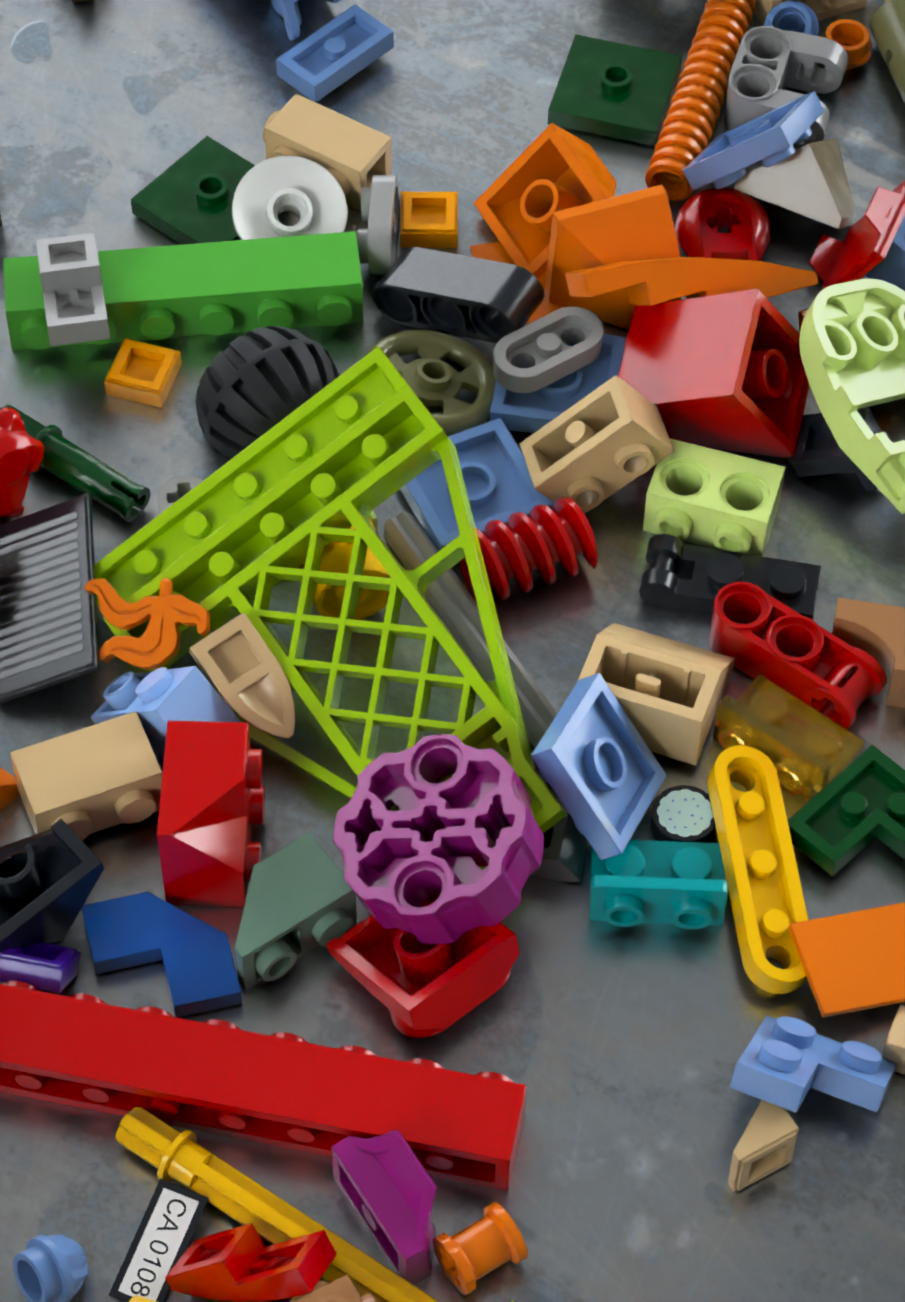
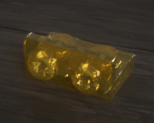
(796, 738)

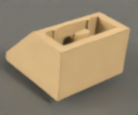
(662, 687)

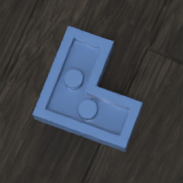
(791, 1058)

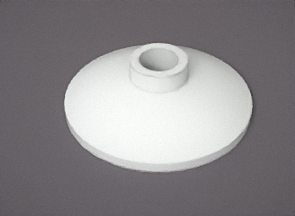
(291, 186)

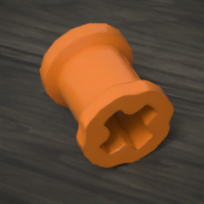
(480, 1248)

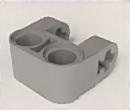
(780, 59)

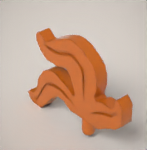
(162, 636)

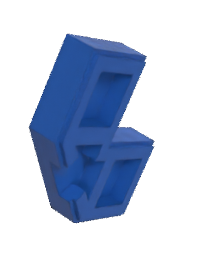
(148, 930)

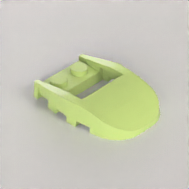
(855, 361)

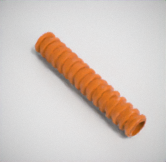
(699, 94)

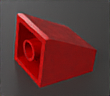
(720, 371)

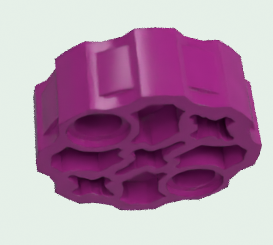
(439, 839)

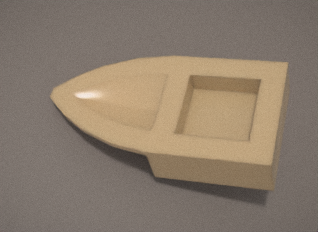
(247, 676)

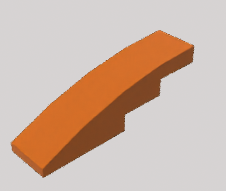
(693, 277)

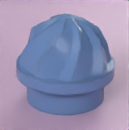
(793, 17)
(50, 1268)

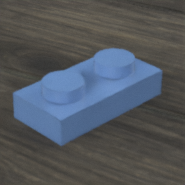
(335, 53)

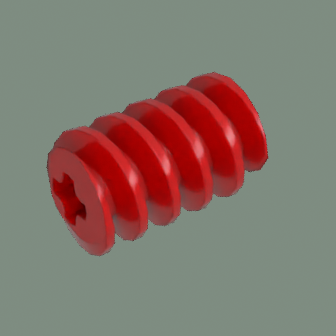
(534, 545)

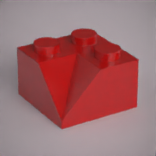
(208, 812)

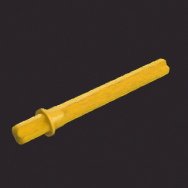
(247, 1202)

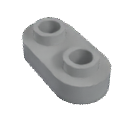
(382, 211)
(540, 351)

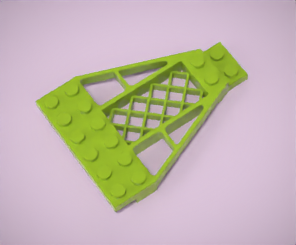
(280, 509)

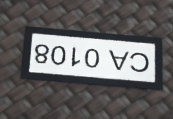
(159, 1242)

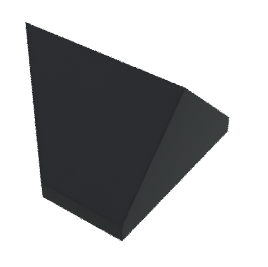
(44, 886)

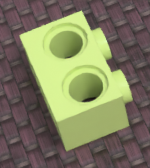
(714, 498)

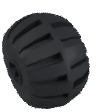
(259, 385)

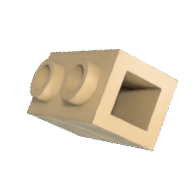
(332, 140)

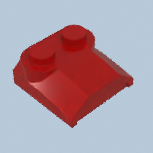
(427, 983)

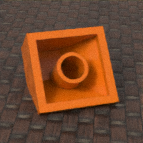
(546, 178)
(605, 233)

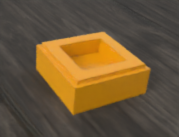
(429, 219)
(143, 373)

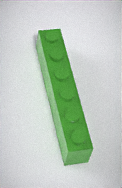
(204, 289)

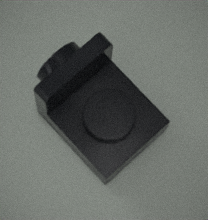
(819, 452)

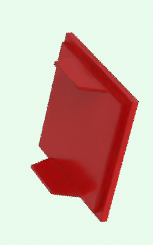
(865, 241)

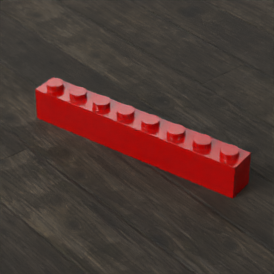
(255, 1083)

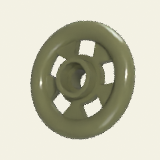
(438, 382)

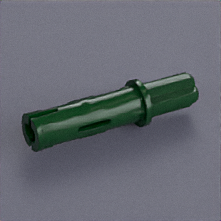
(86, 471)

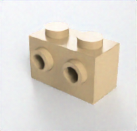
(597, 445)
(90, 777)

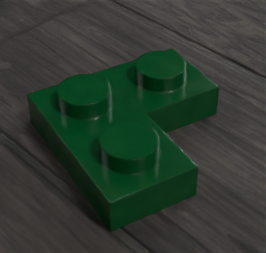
(852, 811)

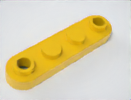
(758, 866)

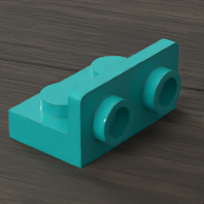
(659, 885)

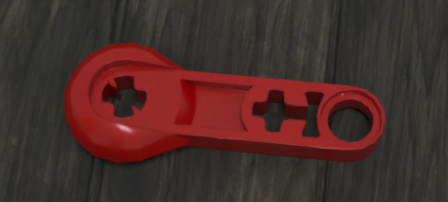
(723, 208)

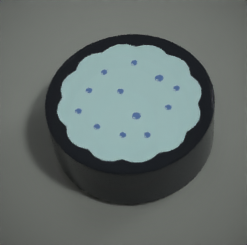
(683, 815)

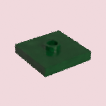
(615, 90)
(195, 195)

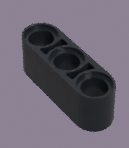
(457, 294)

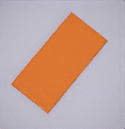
(854, 958)

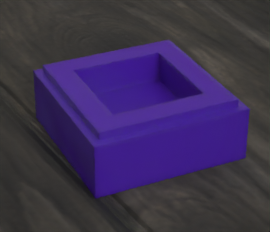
(41, 965)

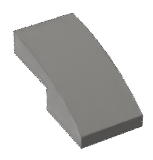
(72, 289)

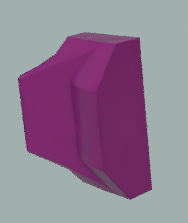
(391, 1199)

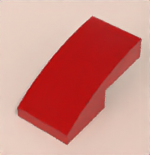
(241, 1269)

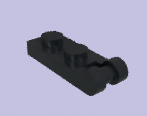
(712, 569)

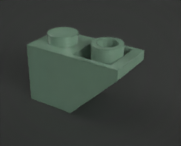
(290, 909)

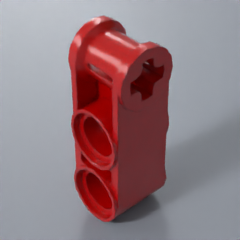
(823, 665)

